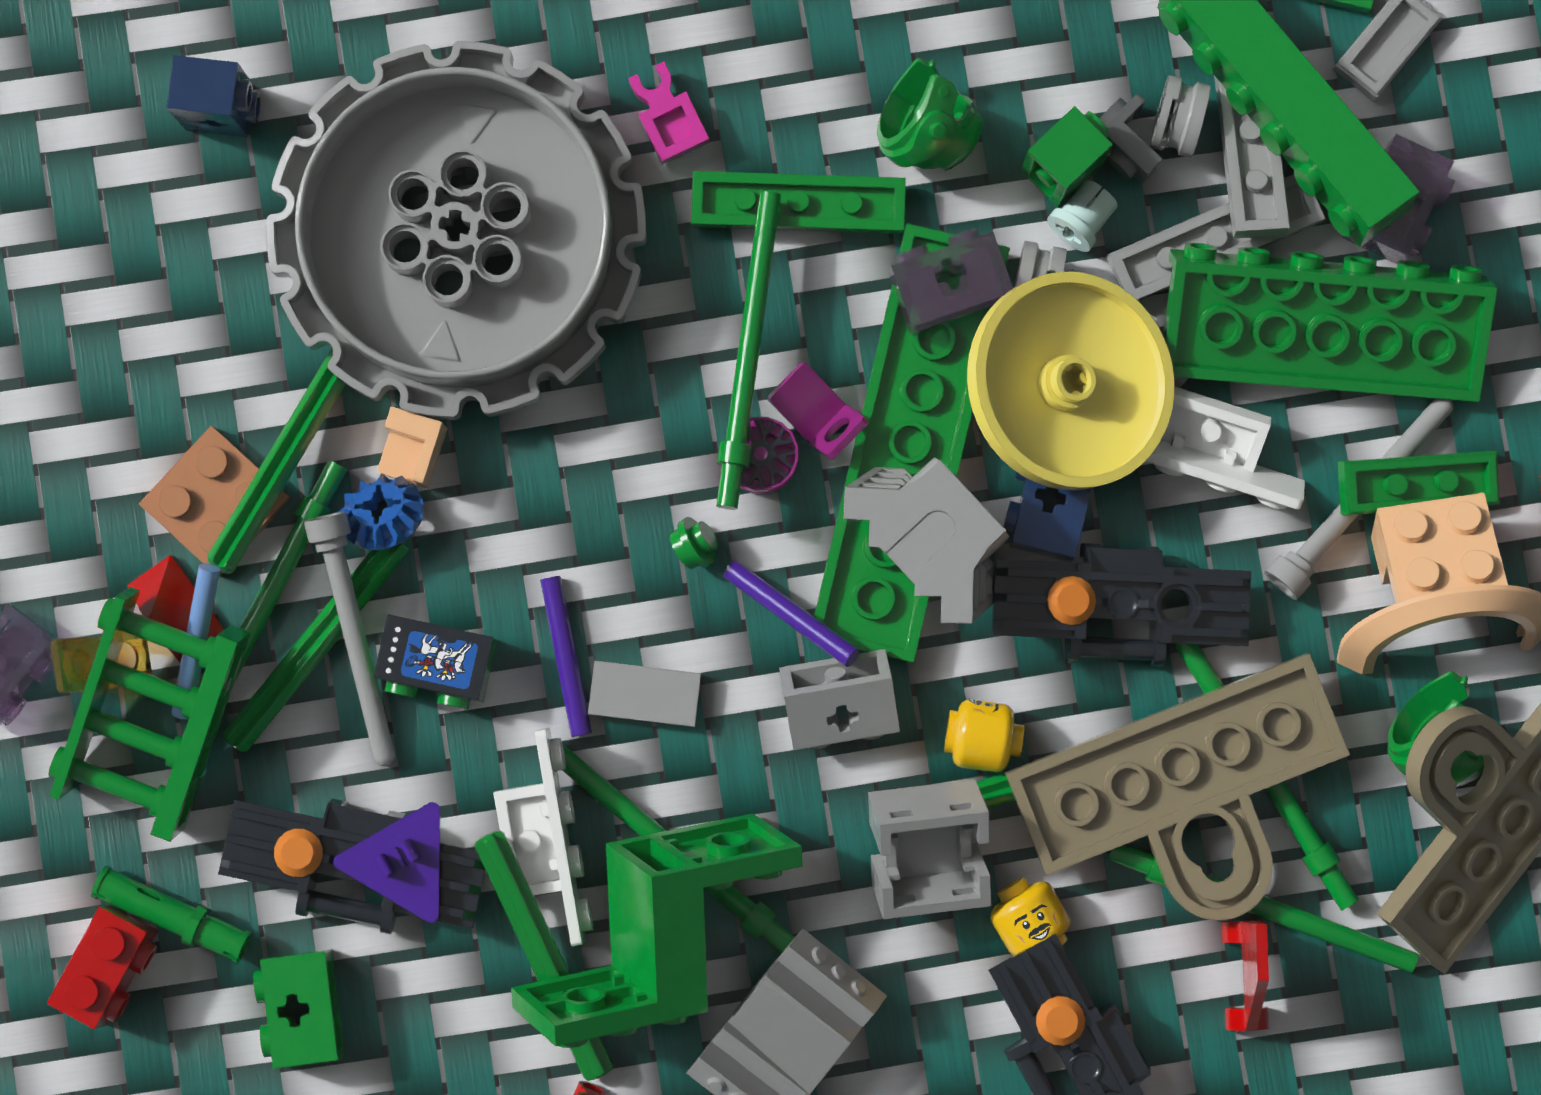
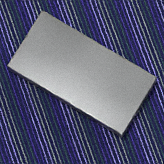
(1386, 45)
(644, 693)

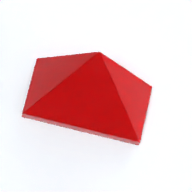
(168, 597)

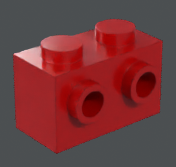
(103, 967)

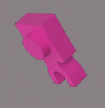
(671, 120)

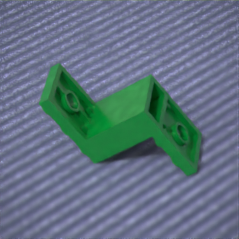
(655, 930)

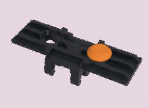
(1119, 584)
(294, 848)
(1058, 1012)

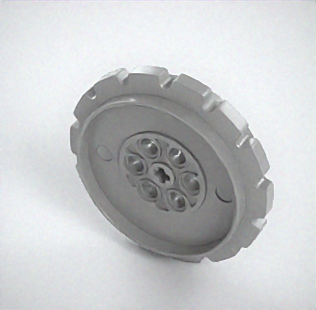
(414, 130)

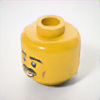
(983, 735)
(1029, 915)

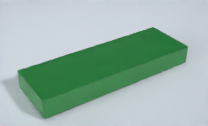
(1415, 479)

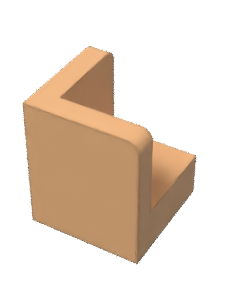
(411, 447)

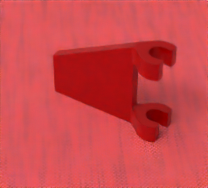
(1255, 974)

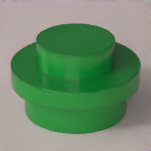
(694, 543)

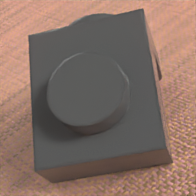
(1129, 153)

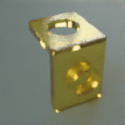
(75, 658)

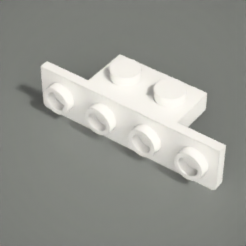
(1223, 448)
(537, 831)

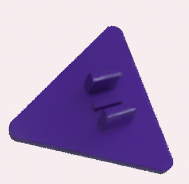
(401, 862)

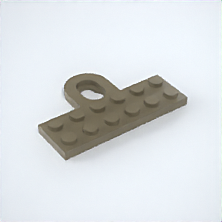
(1180, 766)
(1485, 833)

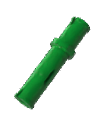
(171, 914)

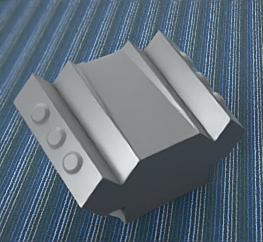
(931, 533)
(789, 1025)

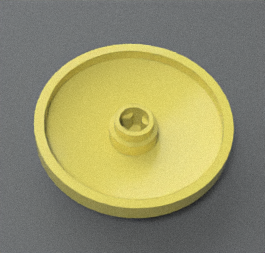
(1070, 381)

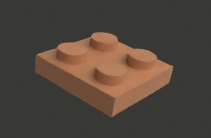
(203, 493)

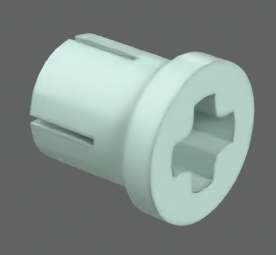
(1083, 216)

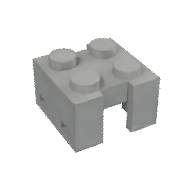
(928, 849)

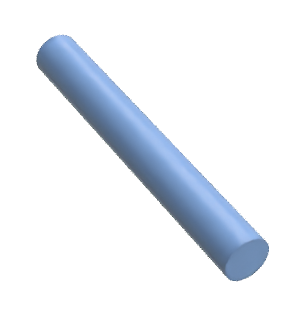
(198, 625)

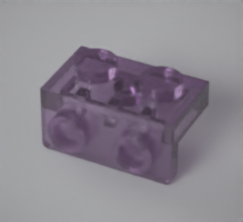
(23, 658)

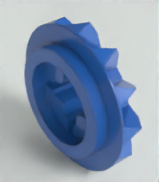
(397, 520)

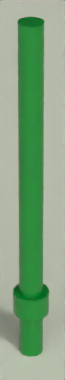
(734, 451)
(290, 554)
(1319, 856)
(1287, 916)
(757, 919)

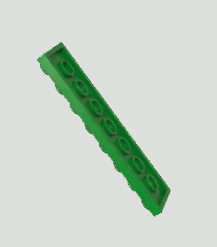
(914, 413)

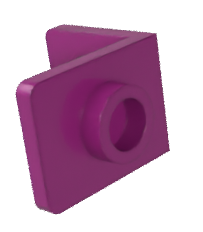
(816, 411)

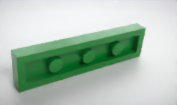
(806, 201)

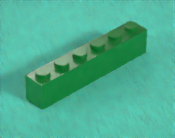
(1295, 112)

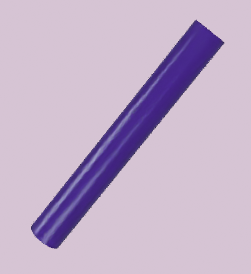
(791, 613)
(566, 656)

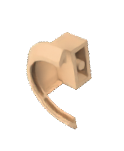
(1440, 569)

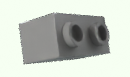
(839, 702)

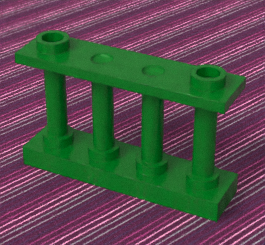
(202, 705)

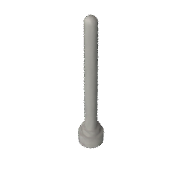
(329, 537)
(1293, 571)

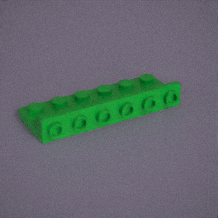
(1328, 322)

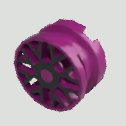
(772, 457)

